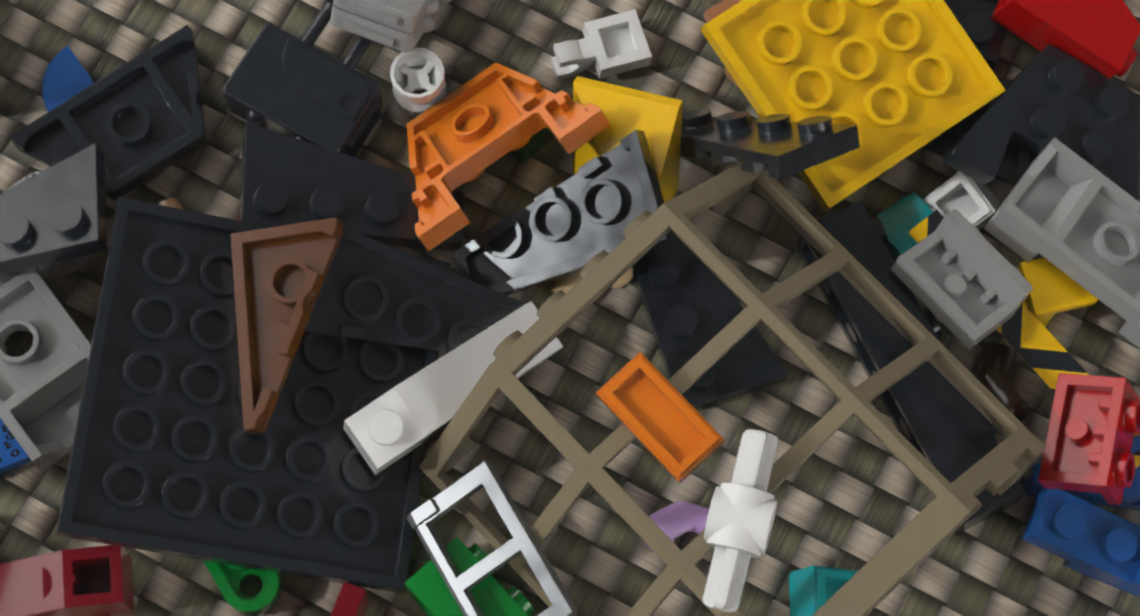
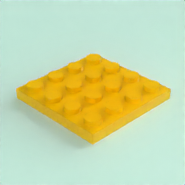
(876, 64)

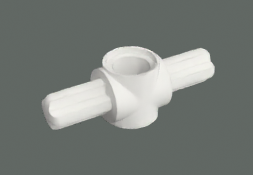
(740, 520)

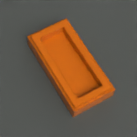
(660, 417)

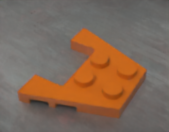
(477, 127)

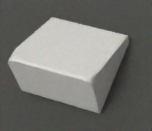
(967, 196)

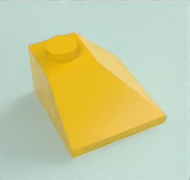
(629, 111)

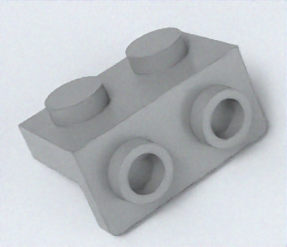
(963, 279)

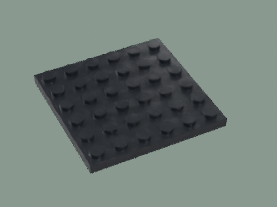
(163, 434)

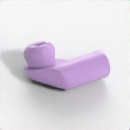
(680, 518)

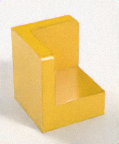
(1052, 290)

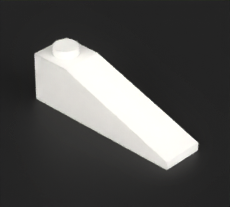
(432, 396)

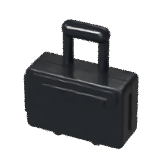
(304, 91)

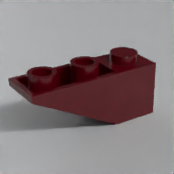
(69, 583)

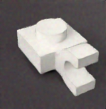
(609, 43)

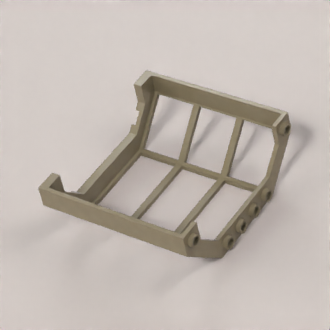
(900, 556)

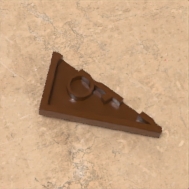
(275, 291)

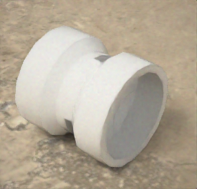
(417, 72)

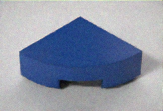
(63, 79)

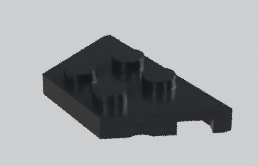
(137, 116)

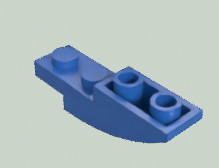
(1087, 538)

